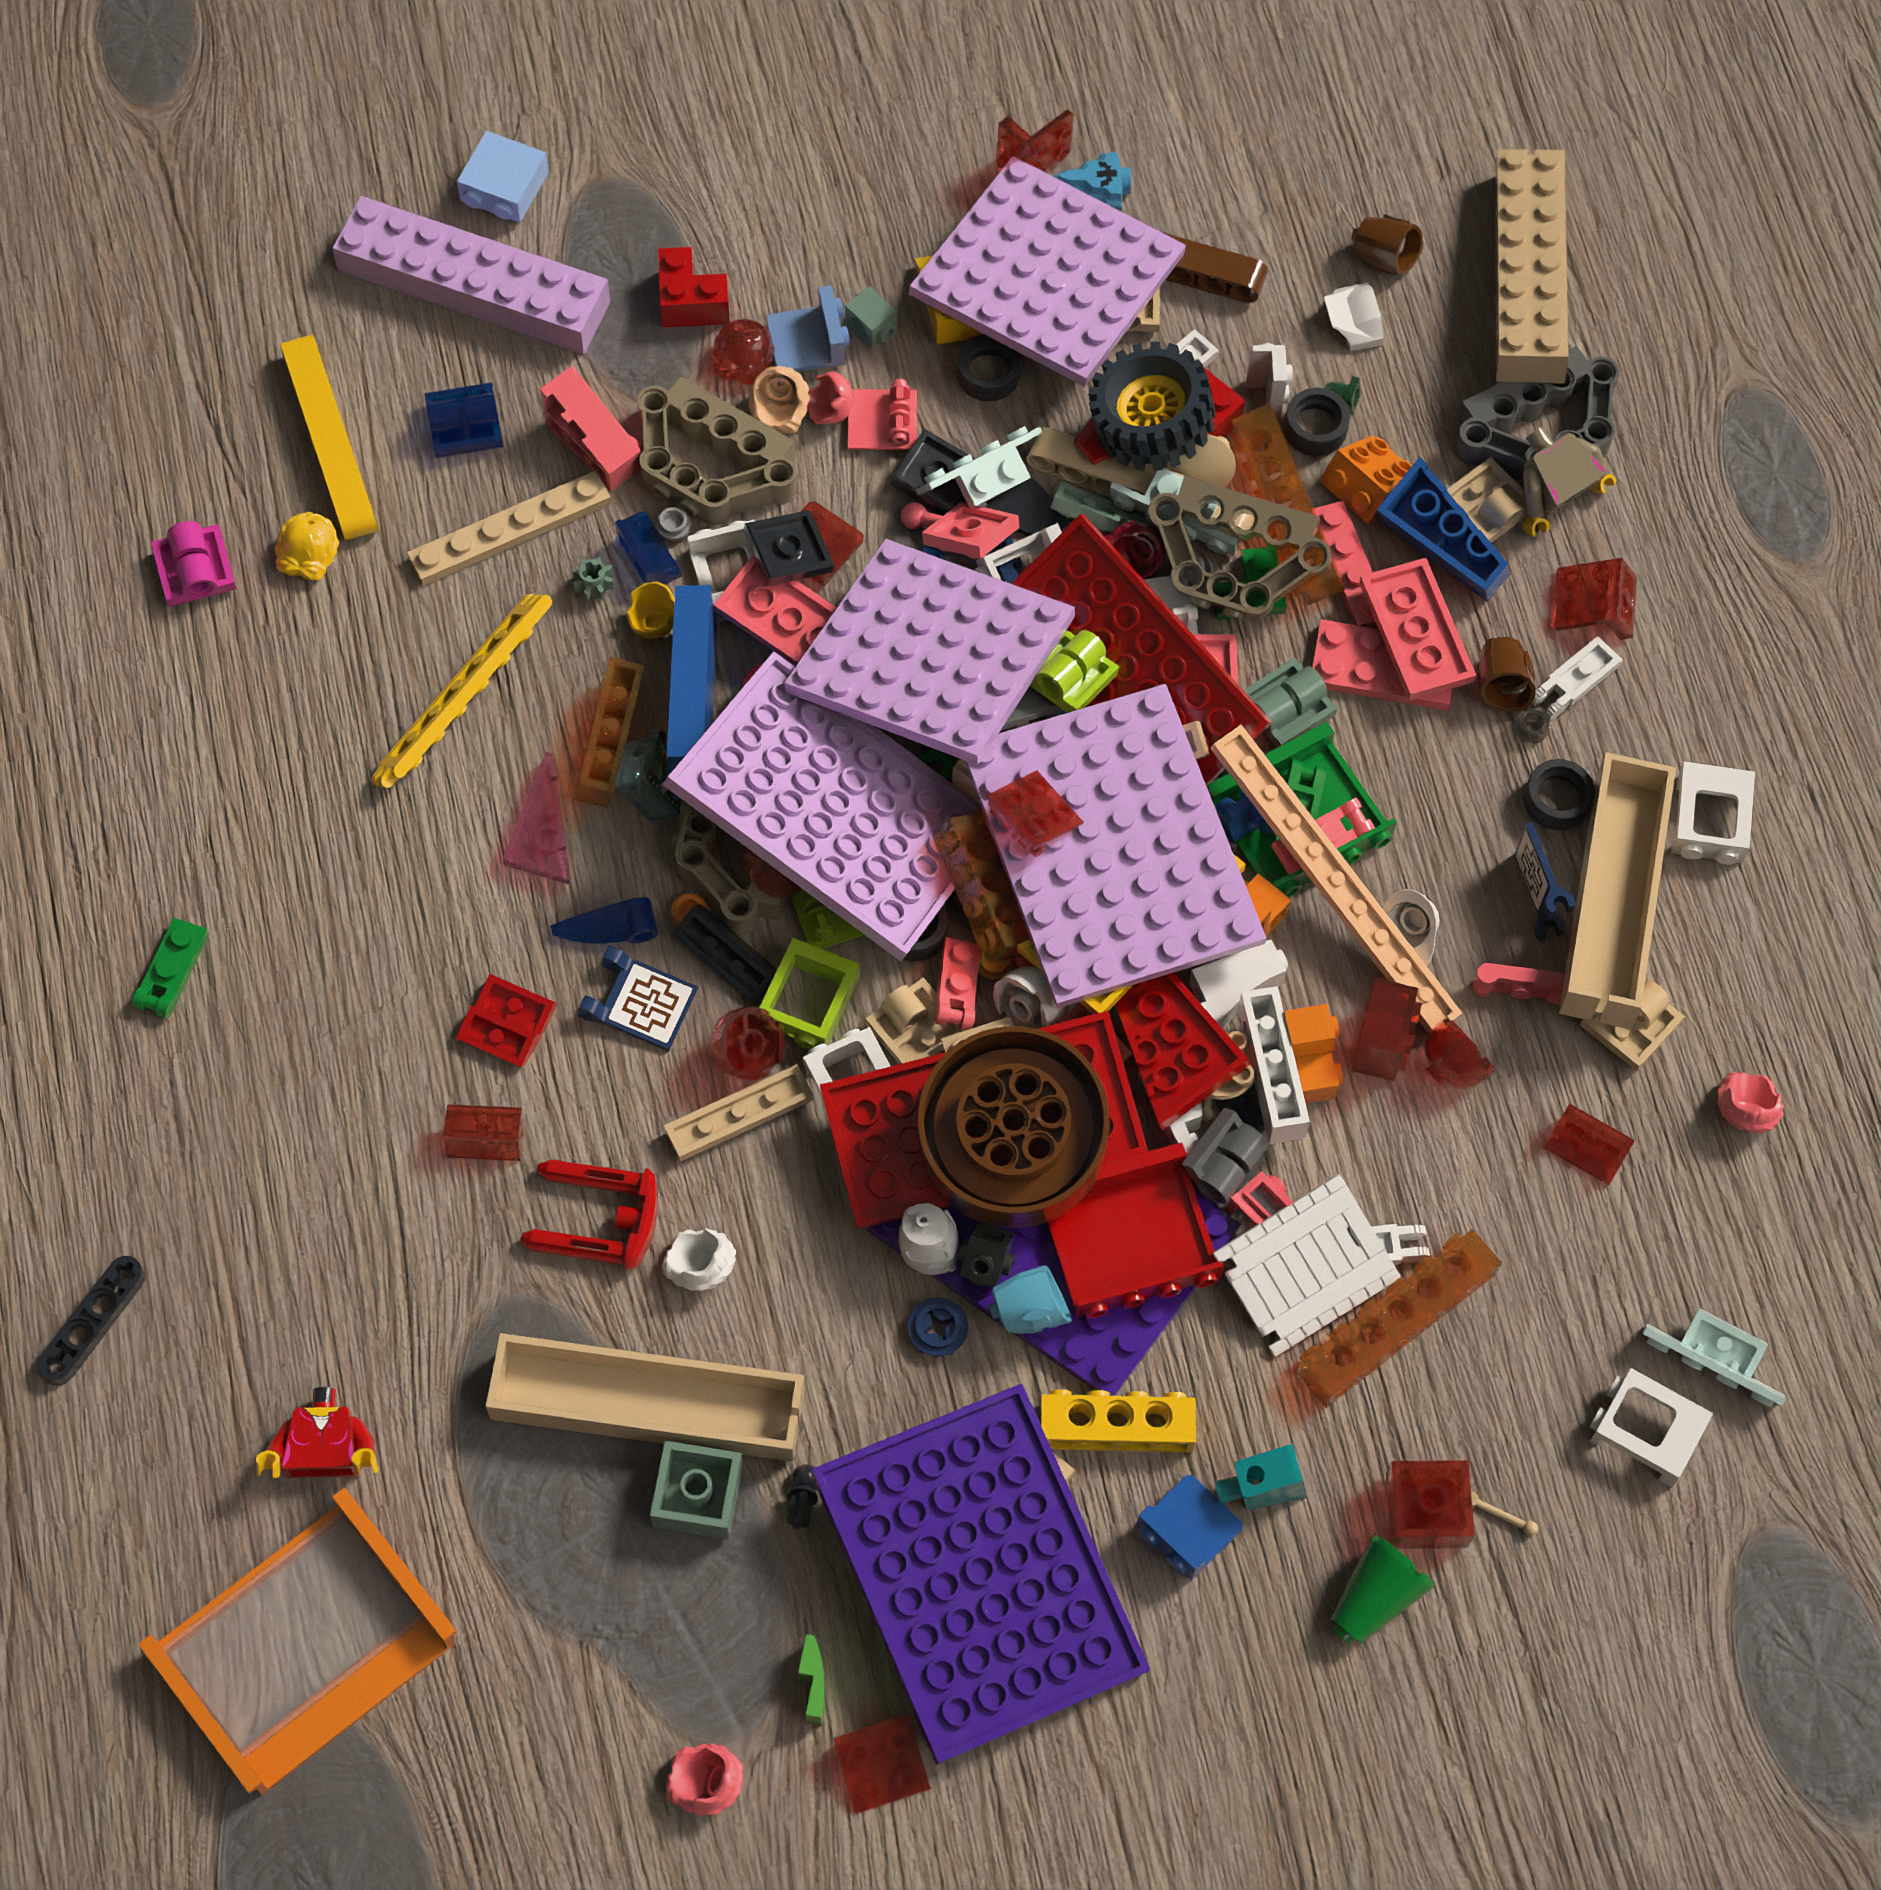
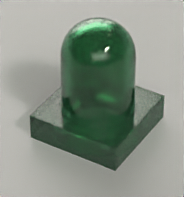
(1349, 392)

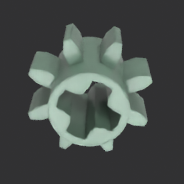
(591, 570)

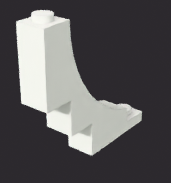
(1219, 992)

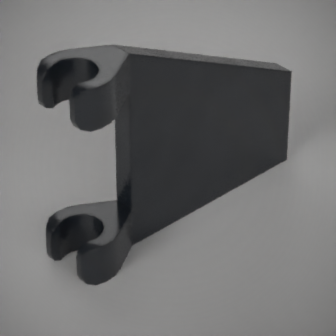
(1031, 505)

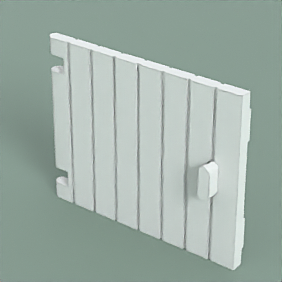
(1306, 1264)

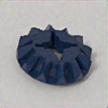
(944, 1312)

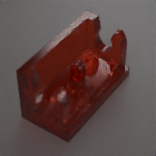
(483, 1132)
(1589, 1144)

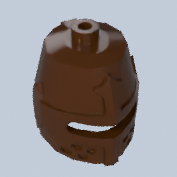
(1380, 241)
(1506, 667)

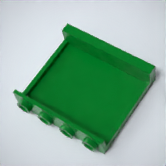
(1340, 786)

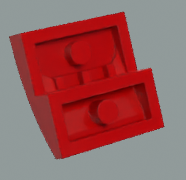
(506, 1020)

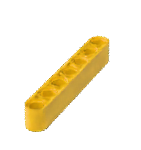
(329, 437)

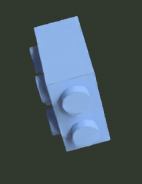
(502, 177)

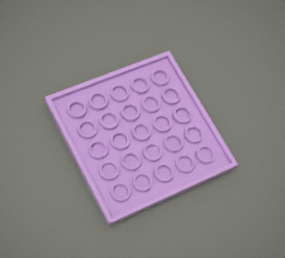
(1047, 270)
(930, 651)

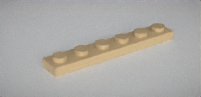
(509, 528)

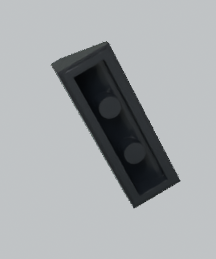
(725, 952)

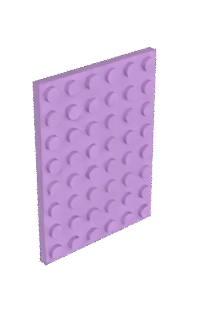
(827, 806)
(1149, 869)

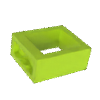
(824, 965)

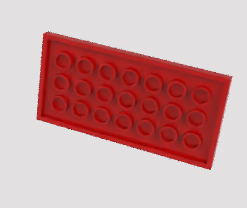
(1140, 636)
(878, 1133)

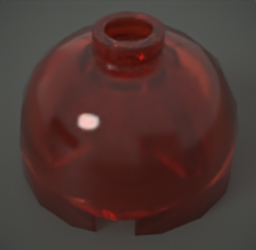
(747, 1043)
(1455, 1057)

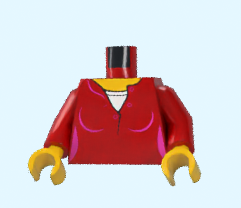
(320, 1442)

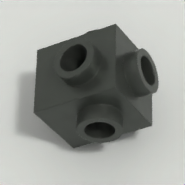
(987, 1255)

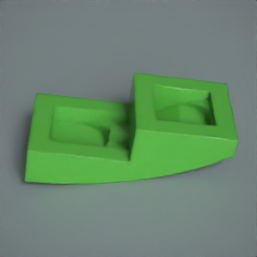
(812, 1672)

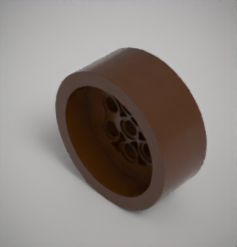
(1027, 1188)

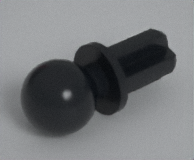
(801, 1497)

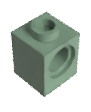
(871, 317)

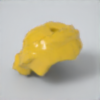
(306, 546)

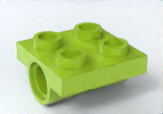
(1075, 671)

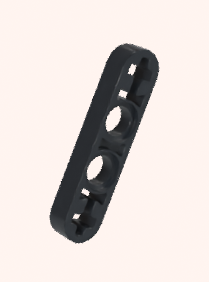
(86, 1317)

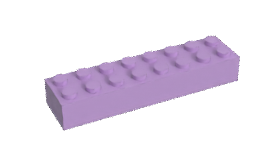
(472, 275)

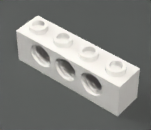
(1278, 1078)

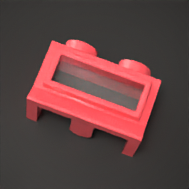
(1260, 1198)

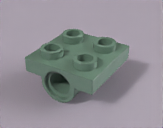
(1292, 700)

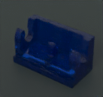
(646, 549)

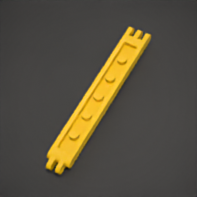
(465, 684)

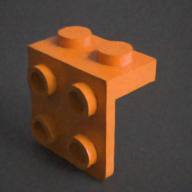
(1364, 475)

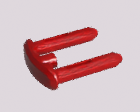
(639, 1220)

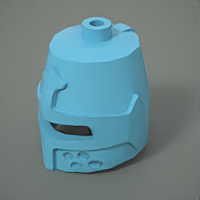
(1030, 1302)

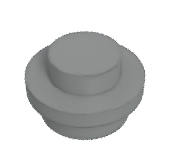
(673, 524)

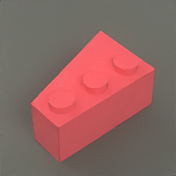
(589, 429)

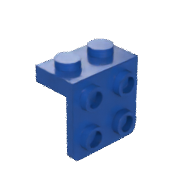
(1188, 1526)

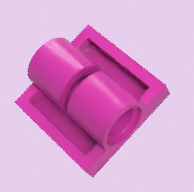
(192, 563)

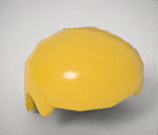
(651, 610)

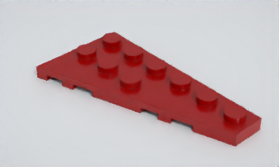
(1176, 1046)

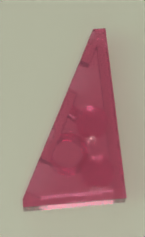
(539, 835)

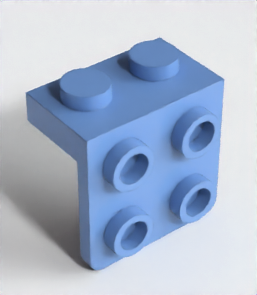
(811, 335)

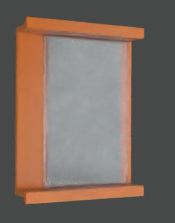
(302, 1646)

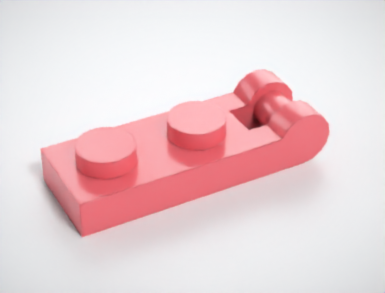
(1334, 830)
(1518, 982)
(957, 983)

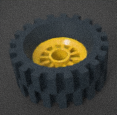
(1152, 406)

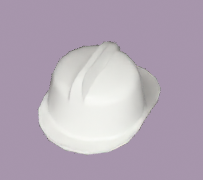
(1415, 919)

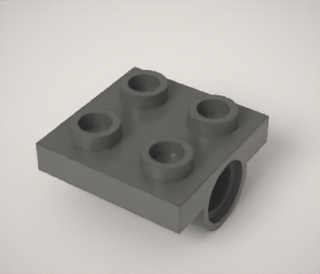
(1225, 1158)

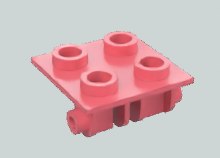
(883, 418)

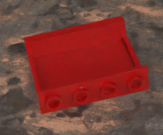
(1135, 1235)

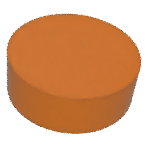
(683, 905)

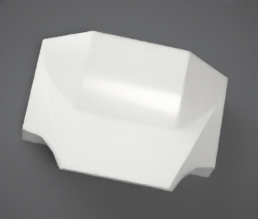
(1356, 315)

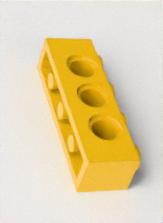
(1136, 1436)

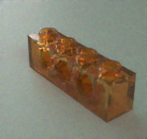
(608, 732)
(982, 885)

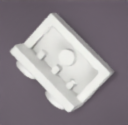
(1269, 371)

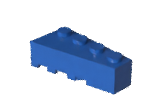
(1440, 529)

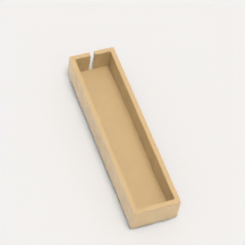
(1531, 266)
(1618, 891)
(645, 1397)

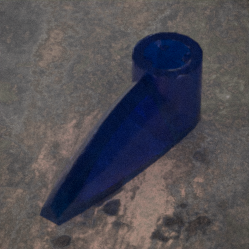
(619, 922)

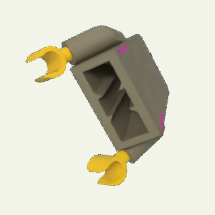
(1559, 475)

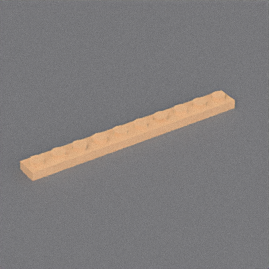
(1332, 874)

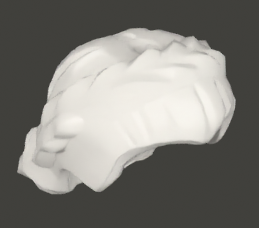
(699, 1259)

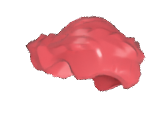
(1749, 1102)
(704, 1779)

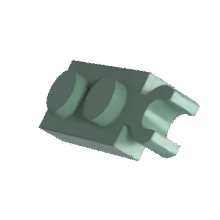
(1101, 512)

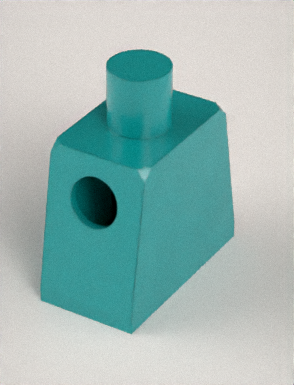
(1280, 1478)

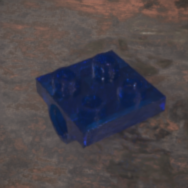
(463, 420)

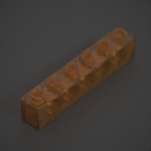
(1263, 428)
(1331, 1381)

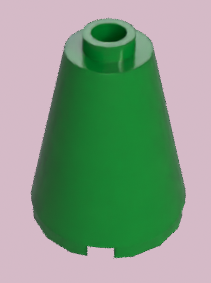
(1377, 1591)

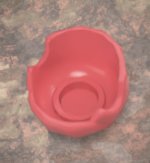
(830, 400)

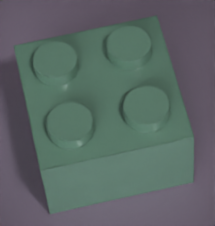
(696, 1490)

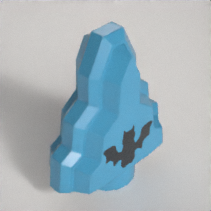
(1101, 179)

